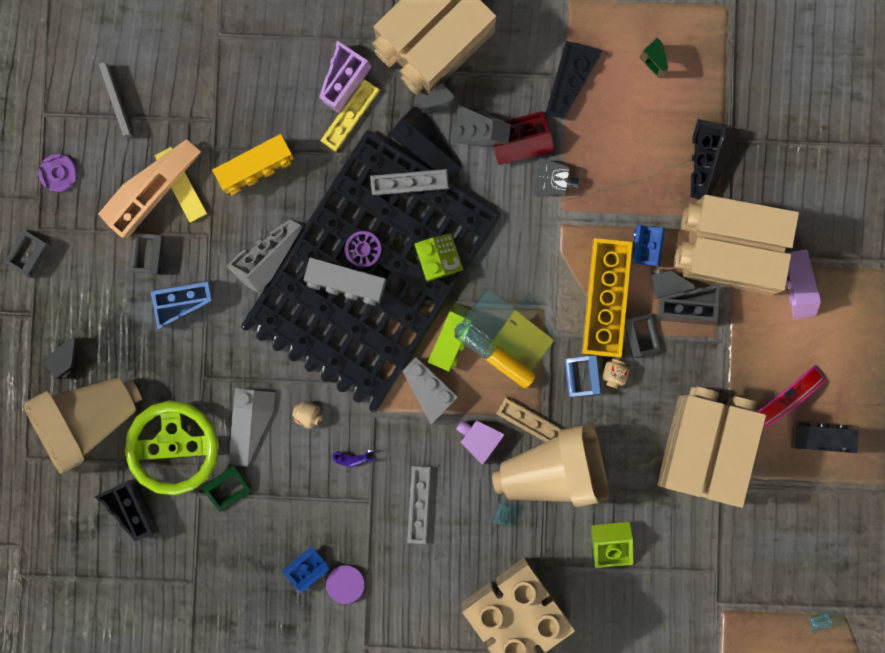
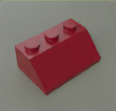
(527, 138)

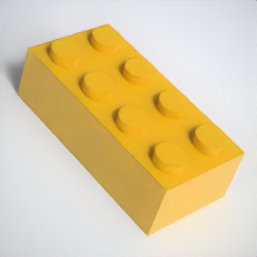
(253, 165)

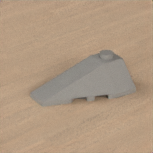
(249, 420)

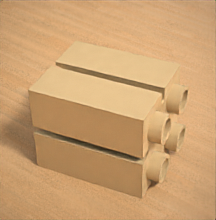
(432, 38)
(736, 244)
(711, 447)
(517, 613)

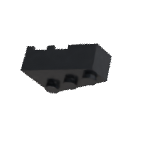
(824, 438)
(130, 509)

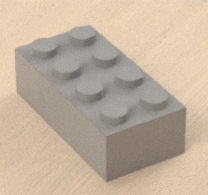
(345, 281)

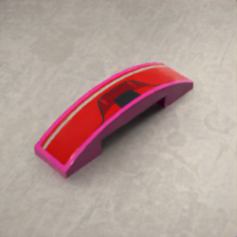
(792, 396)

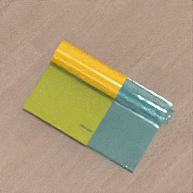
(503, 338)

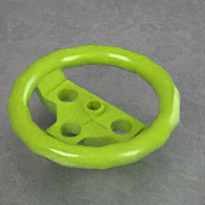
(171, 413)

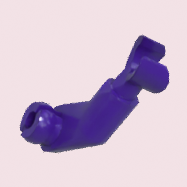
(351, 461)

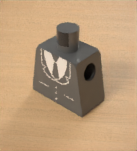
(553, 179)

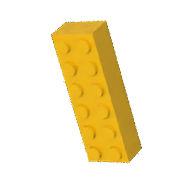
(606, 298)

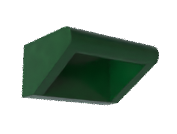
(655, 58)
(233, 471)

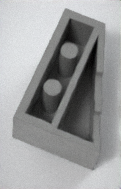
(428, 389)

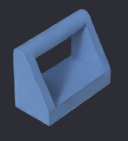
(593, 375)

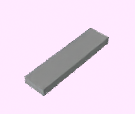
(116, 100)
(409, 182)
(419, 504)

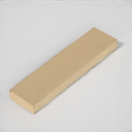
(527, 420)

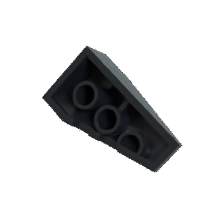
(423, 140)
(712, 152)

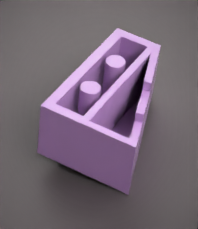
(343, 77)
(802, 286)

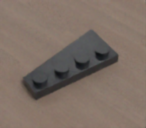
(572, 73)

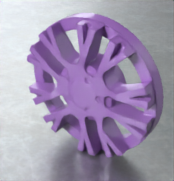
(363, 249)

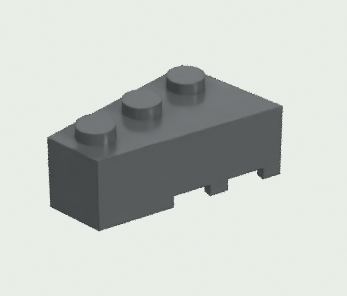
(479, 128)
(691, 307)

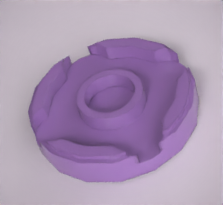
(58, 173)
(345, 584)

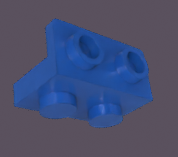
(648, 245)
(306, 569)

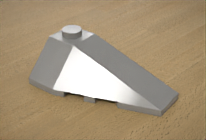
(261, 262)

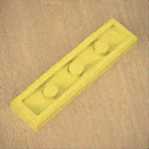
(350, 115)
(186, 195)

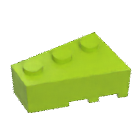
(447, 345)

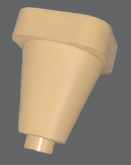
(80, 418)
(557, 470)

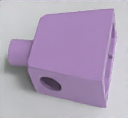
(479, 439)

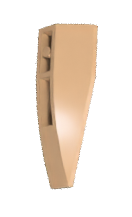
(146, 189)

